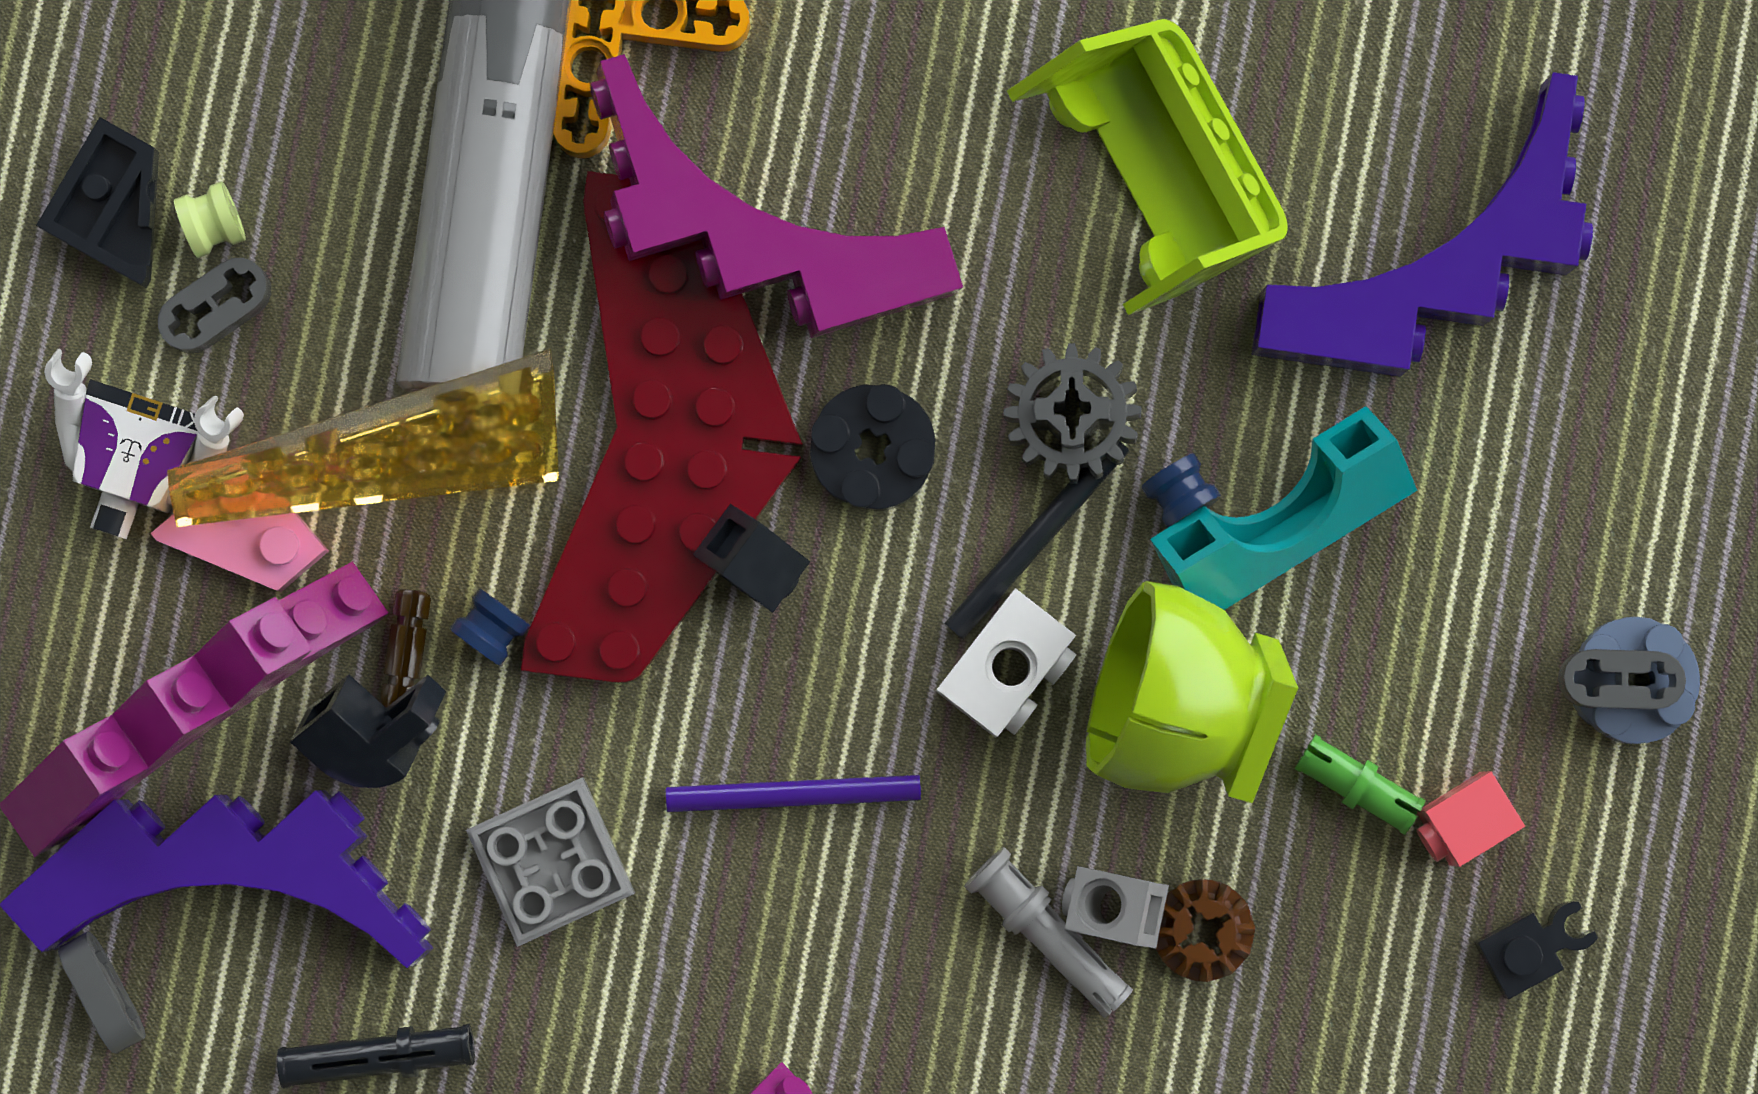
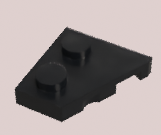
(109, 202)

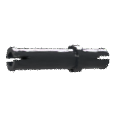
(374, 1056)

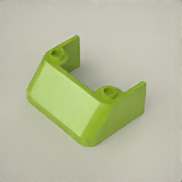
(1172, 149)

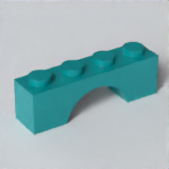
(1349, 480)

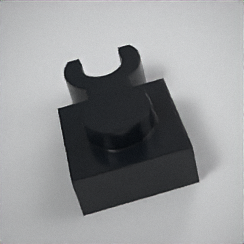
(1525, 951)

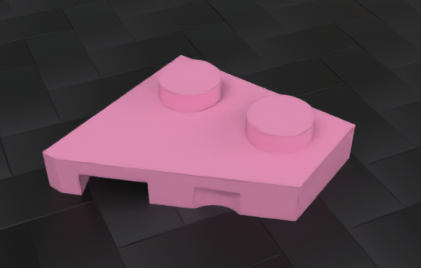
(261, 548)

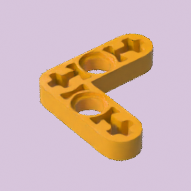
(626, 23)

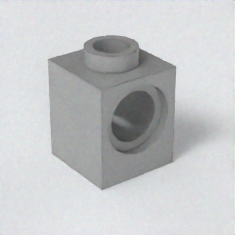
(1140, 907)

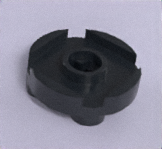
(837, 436)

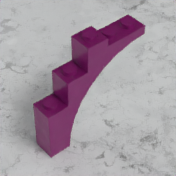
(674, 203)
(187, 702)

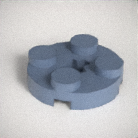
(1636, 725)

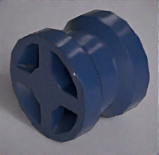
(1180, 490)
(489, 627)

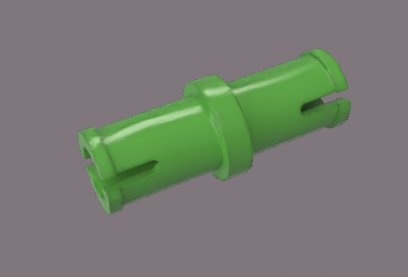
(1360, 784)

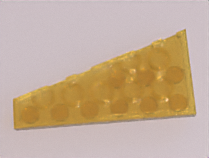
(436, 441)

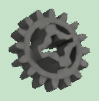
(1102, 410)

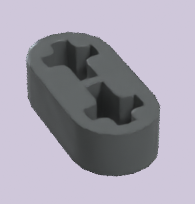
(206, 293)
(1621, 664)
(101, 992)

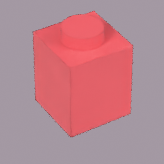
(1468, 820)

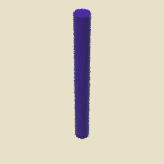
(793, 793)

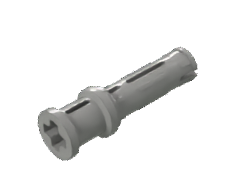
(1028, 912)

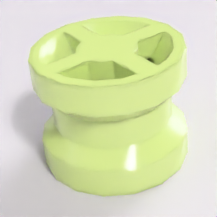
(209, 219)

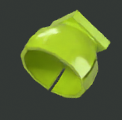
(1186, 697)

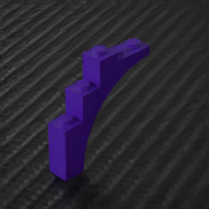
(1524, 227)
(126, 859)

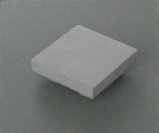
(550, 861)

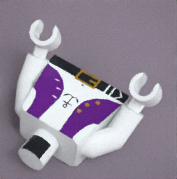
(128, 442)

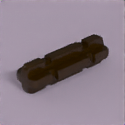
(405, 644)

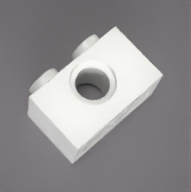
(1017, 627)

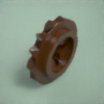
(1233, 937)

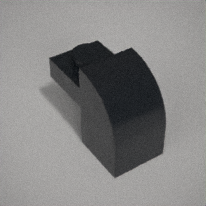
(363, 741)

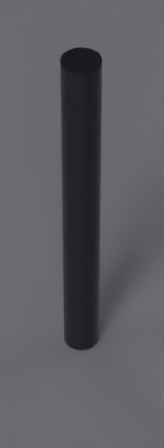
(1027, 549)

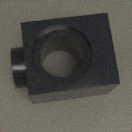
(752, 558)

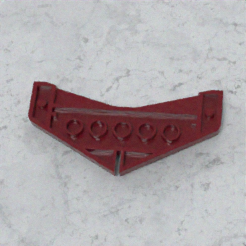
(684, 398)

